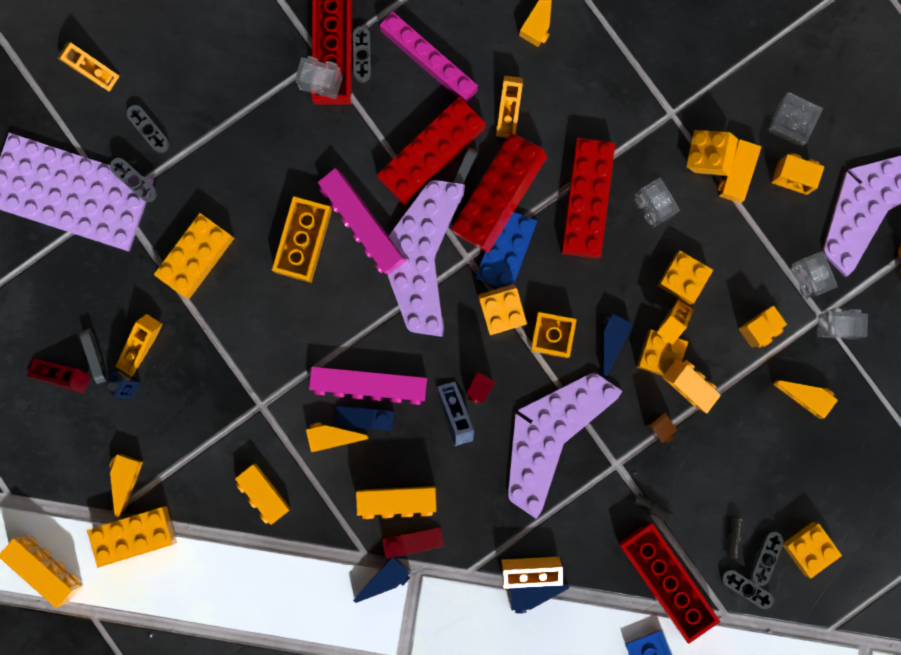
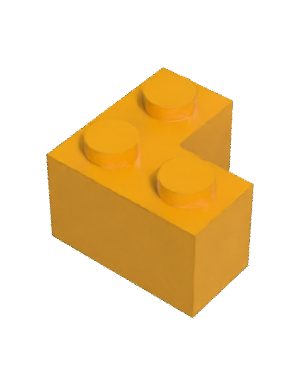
(763, 327)

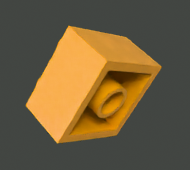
(712, 152)
(798, 174)
(685, 278)
(502, 309)
(553, 335)
(658, 355)
(811, 549)

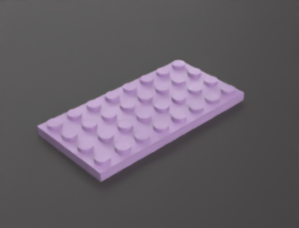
(69, 192)

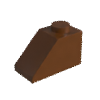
(661, 428)

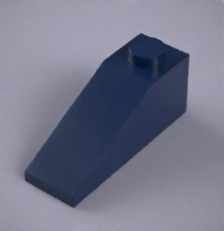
(613, 338)
(122, 385)
(456, 414)
(364, 418)
(388, 578)
(530, 597)

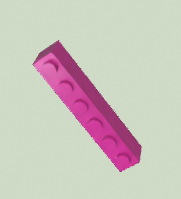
(428, 57)
(361, 221)
(368, 384)

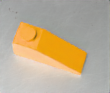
(537, 24)
(87, 66)
(509, 106)
(675, 322)
(138, 344)
(814, 399)
(326, 437)
(123, 478)

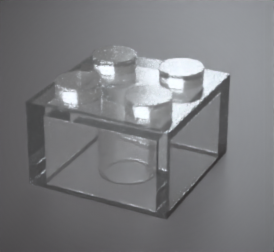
(319, 77)
(795, 119)
(656, 203)
(814, 275)
(842, 325)

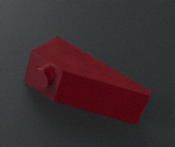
(59, 375)
(479, 388)
(412, 542)

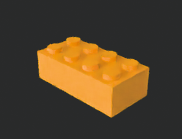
(302, 239)
(194, 256)
(396, 501)
(132, 536)
(40, 570)

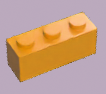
(744, 163)
(692, 385)
(262, 494)
(532, 572)

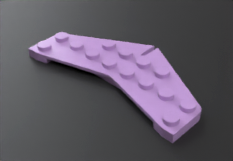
(861, 211)
(418, 240)
(553, 423)

